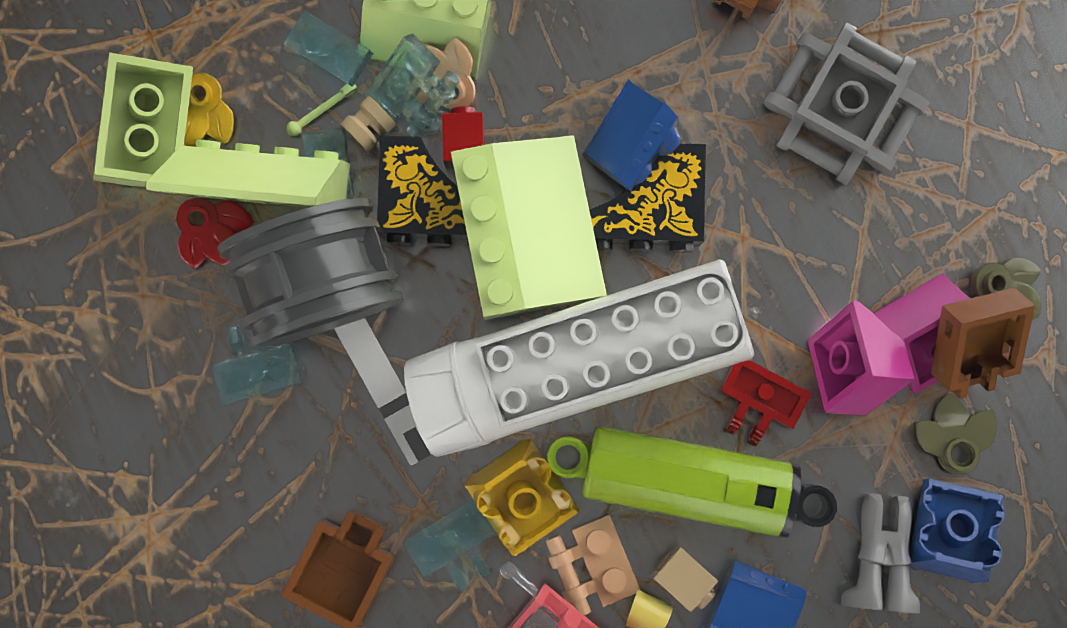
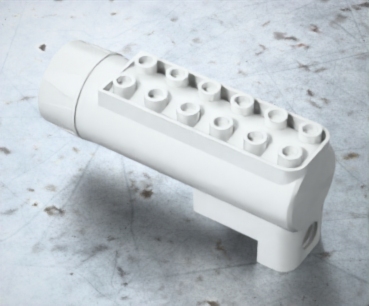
(577, 359)

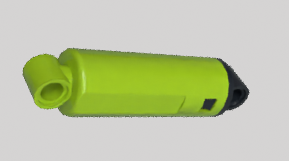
(693, 481)

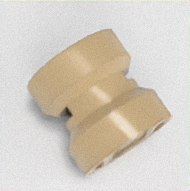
(368, 124)

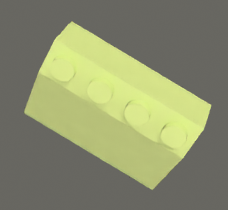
(252, 176)
(528, 225)

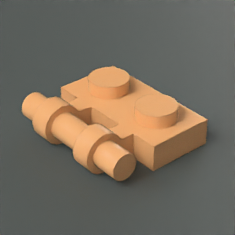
(604, 559)

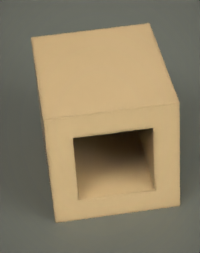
(685, 579)

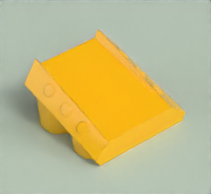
(521, 496)

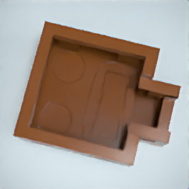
(977, 339)
(341, 570)

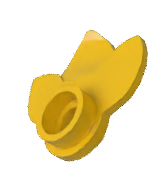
(209, 115)

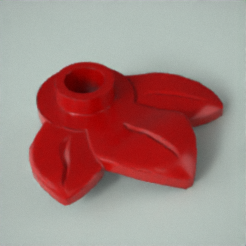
(221, 222)

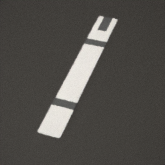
(384, 387)

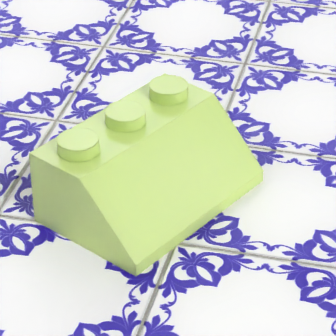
(431, 21)
(140, 118)

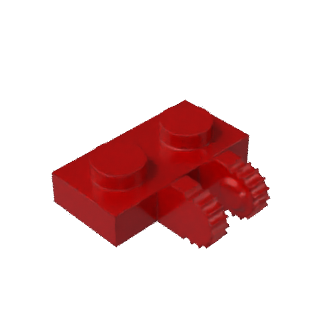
(765, 393)

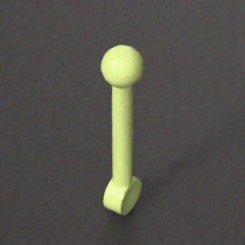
(294, 127)

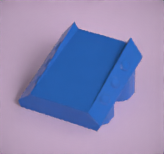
(633, 136)
(957, 531)
(755, 600)

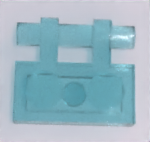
(404, 76)

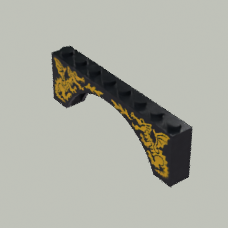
(662, 210)

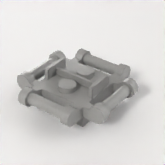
(847, 102)

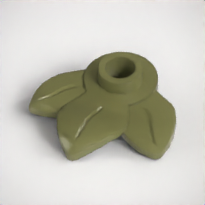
(1013, 273)
(956, 428)

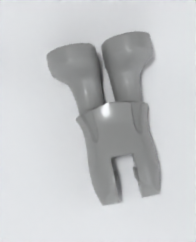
(884, 547)

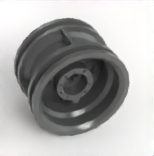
(310, 271)

